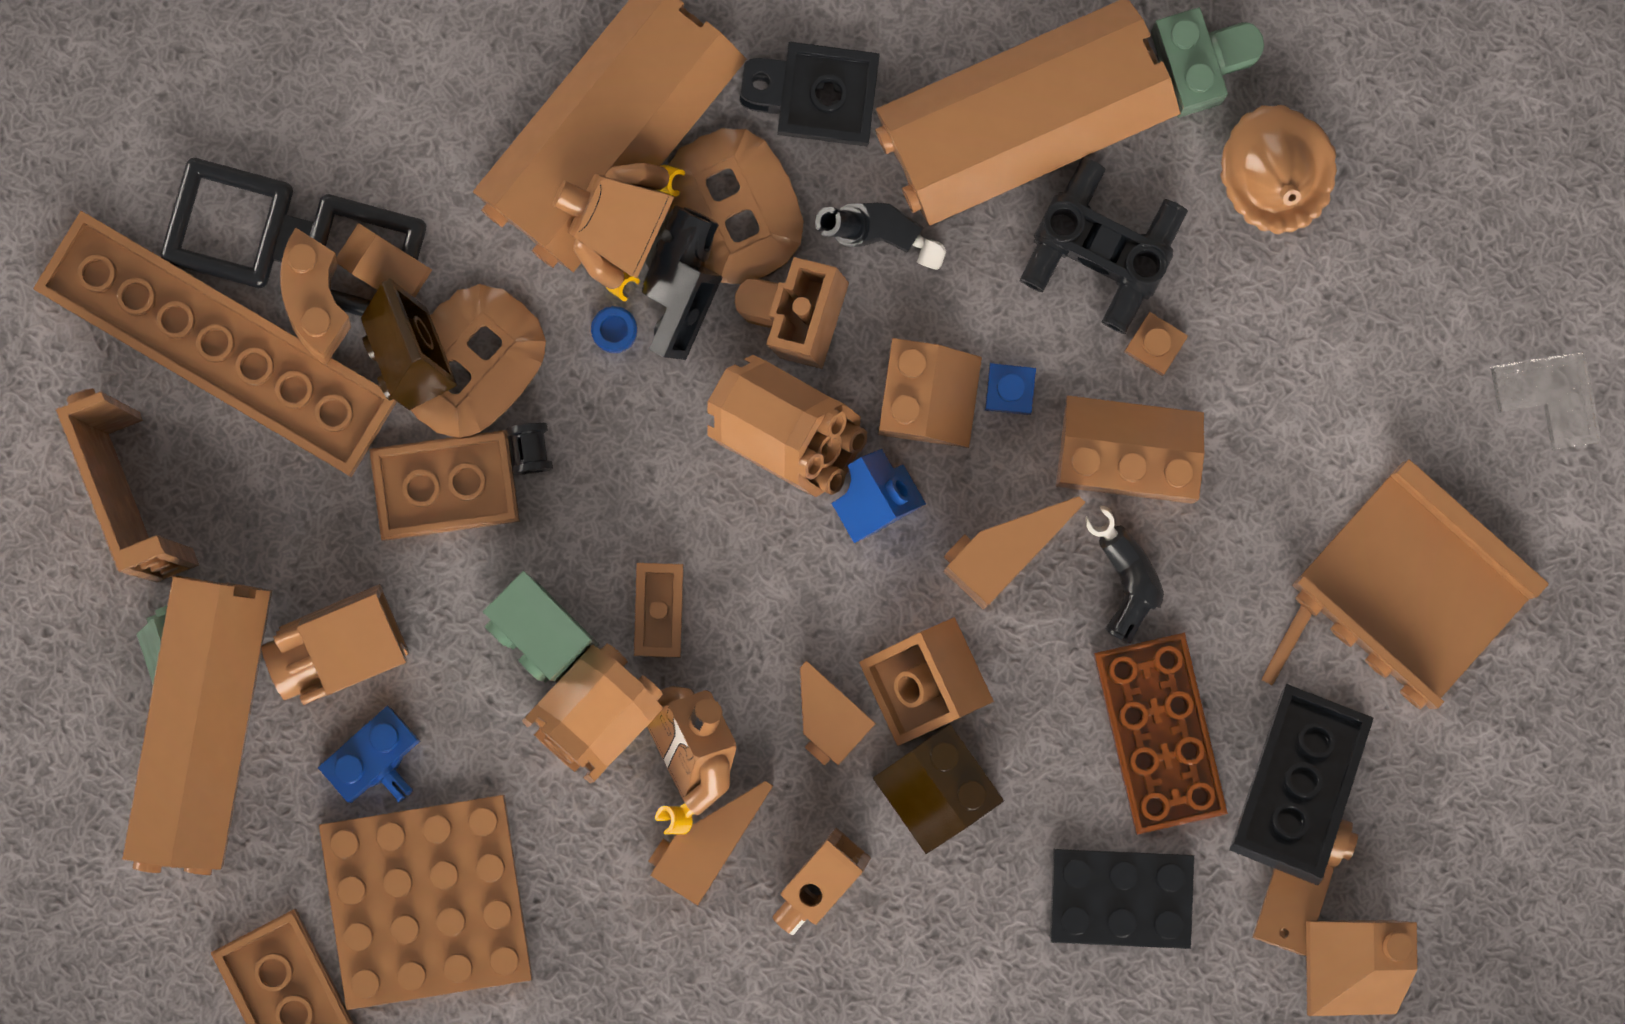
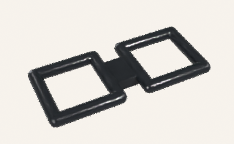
(277, 227)

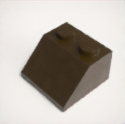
(405, 347)
(938, 789)

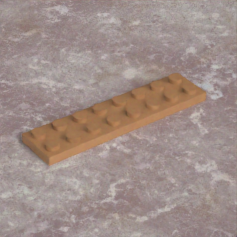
(214, 343)

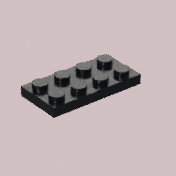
(1301, 784)

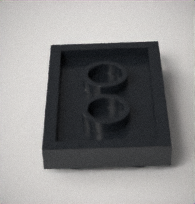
(1122, 898)

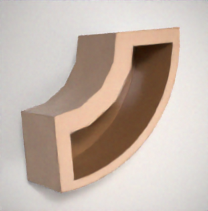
(307, 295)

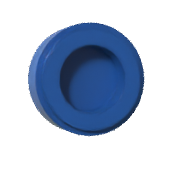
(614, 329)

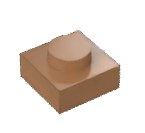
(1156, 343)

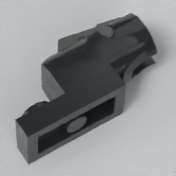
(680, 280)

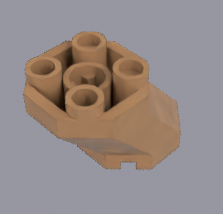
(785, 426)
(594, 711)

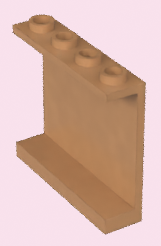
(87, 427)
(1417, 585)

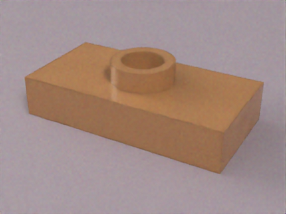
(658, 610)

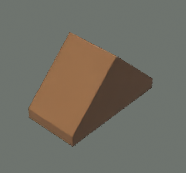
(377, 260)

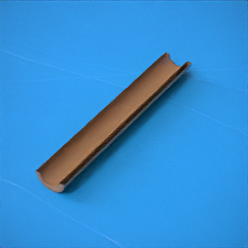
(1286, 645)

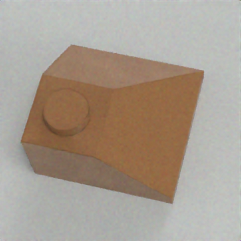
(1359, 966)

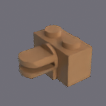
(798, 311)

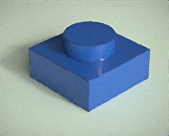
(1010, 389)

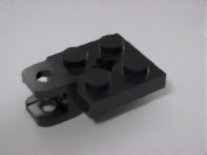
(793, 92)

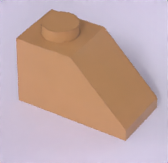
(829, 718)

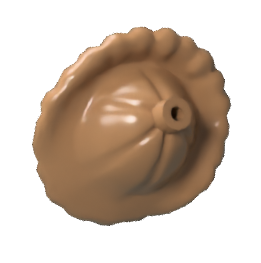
(1278, 169)

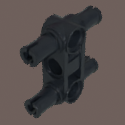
(1103, 245)

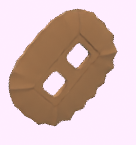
(763, 191)
(495, 381)

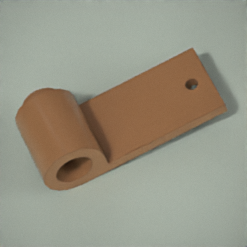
(1294, 901)

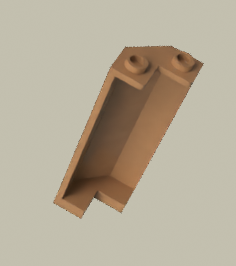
(615, 108)
(1027, 111)
(197, 726)

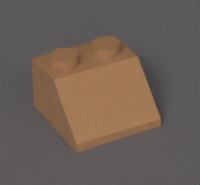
(929, 393)
(926, 681)

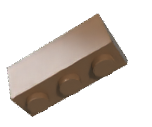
(1131, 450)

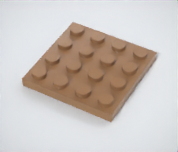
(425, 902)

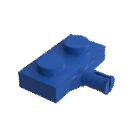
(372, 758)

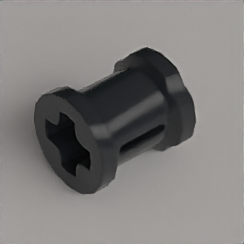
(529, 448)

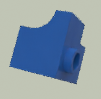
(876, 496)

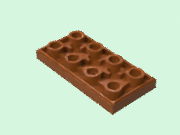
(1160, 733)

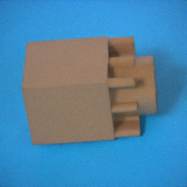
(335, 647)

